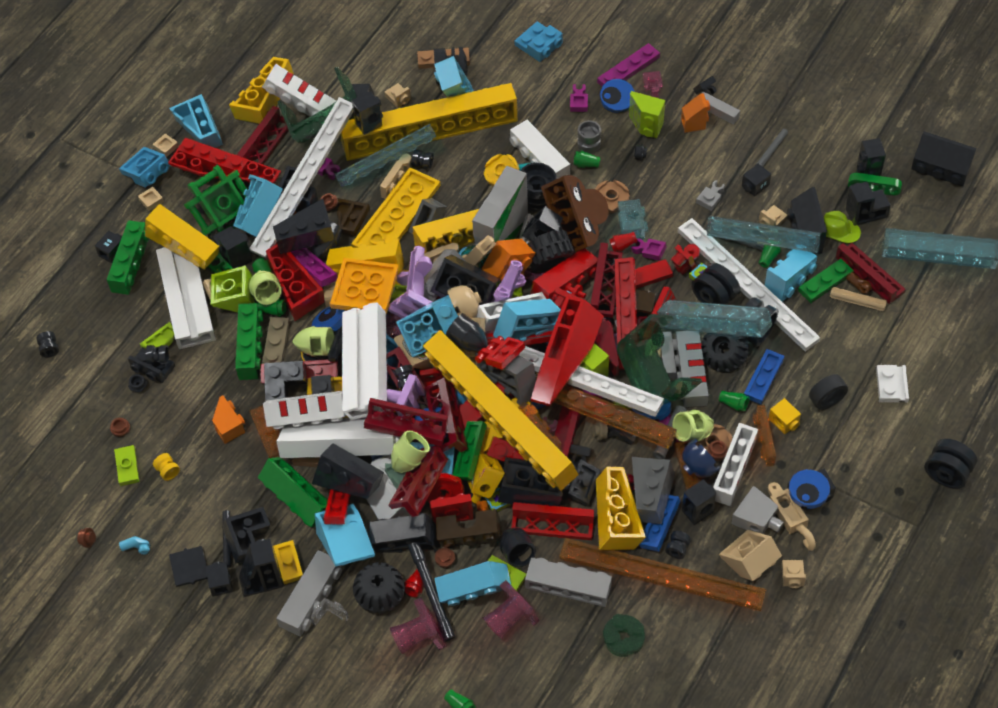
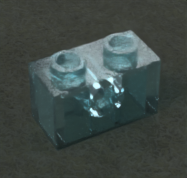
(631, 218)

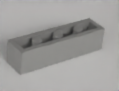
(722, 109)
(668, 355)

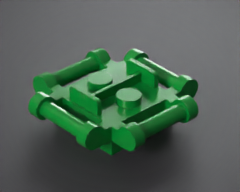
(218, 201)

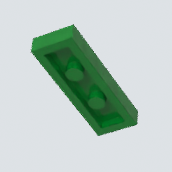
(825, 281)
(467, 460)

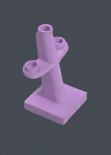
(511, 280)
(414, 297)
(408, 395)

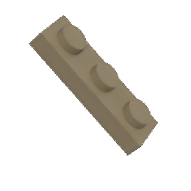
(276, 340)

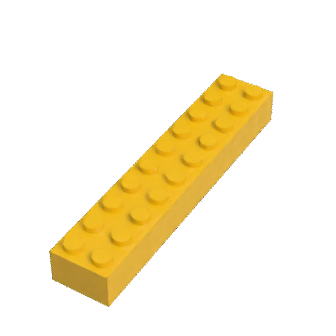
(446, 116)
(500, 411)

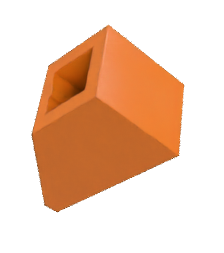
(695, 114)
(226, 421)

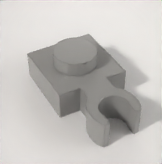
(710, 197)

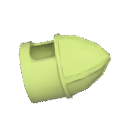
(264, 287)
(314, 340)
(692, 425)
(404, 455)

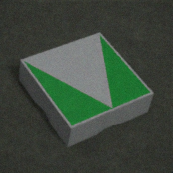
(503, 209)

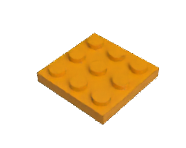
(364, 283)

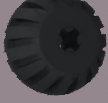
(716, 358)
(378, 588)

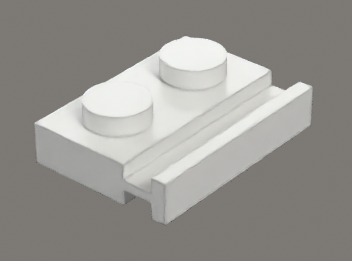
(892, 383)

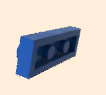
(764, 376)
(656, 533)

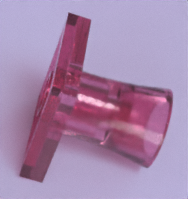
(509, 612)
(418, 629)

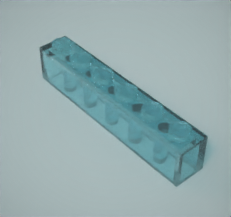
(940, 248)
(717, 318)

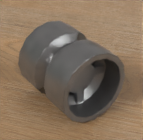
(589, 136)

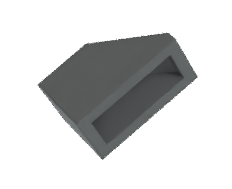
(428, 211)

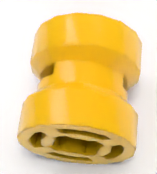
(167, 468)

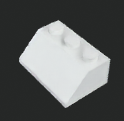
(382, 496)

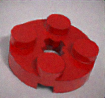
(446, 482)

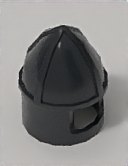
(322, 250)
(467, 333)
(515, 543)

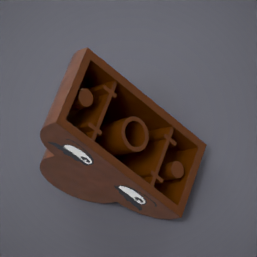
(579, 207)

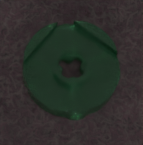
(620, 624)

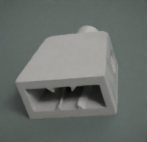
(757, 513)

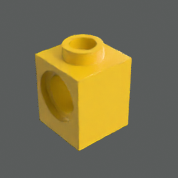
(784, 416)

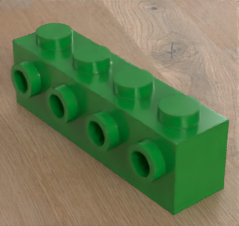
(127, 258)
(248, 341)
(292, 489)

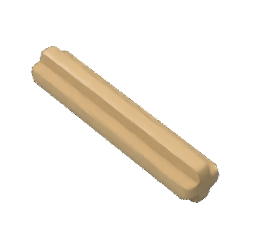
(859, 299)

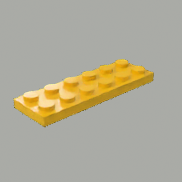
(398, 209)

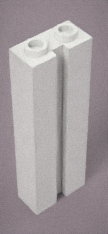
(185, 299)
(363, 359)
(349, 434)

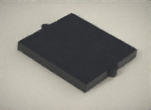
(188, 566)

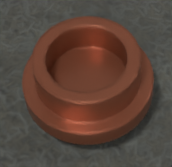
(330, 201)
(119, 427)
(717, 449)
(86, 537)
(444, 557)

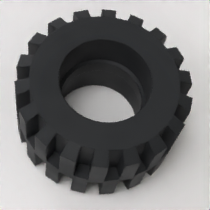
(550, 250)

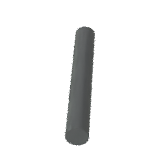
(772, 147)

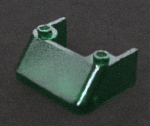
(310, 127)
(644, 365)

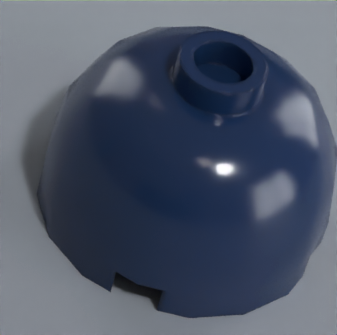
(698, 460)

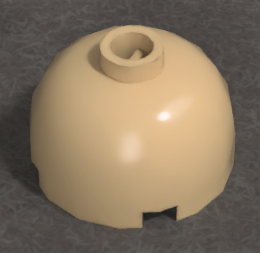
(465, 300)

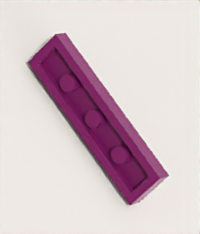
(631, 65)
(315, 267)

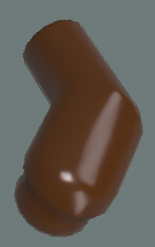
(862, 285)

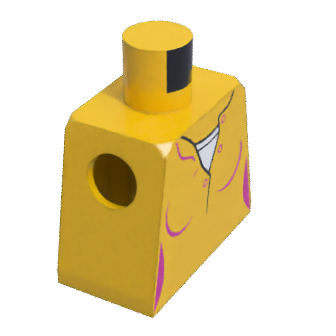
(486, 477)

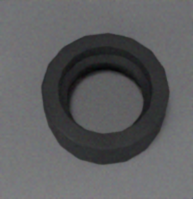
(828, 391)

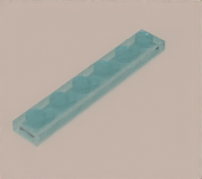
(385, 155)
(763, 234)

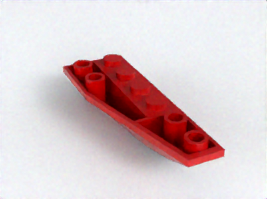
(201, 159)
(567, 348)

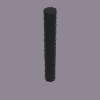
(226, 549)

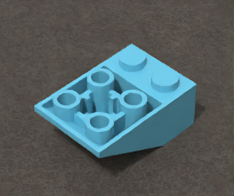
(426, 322)
(345, 541)

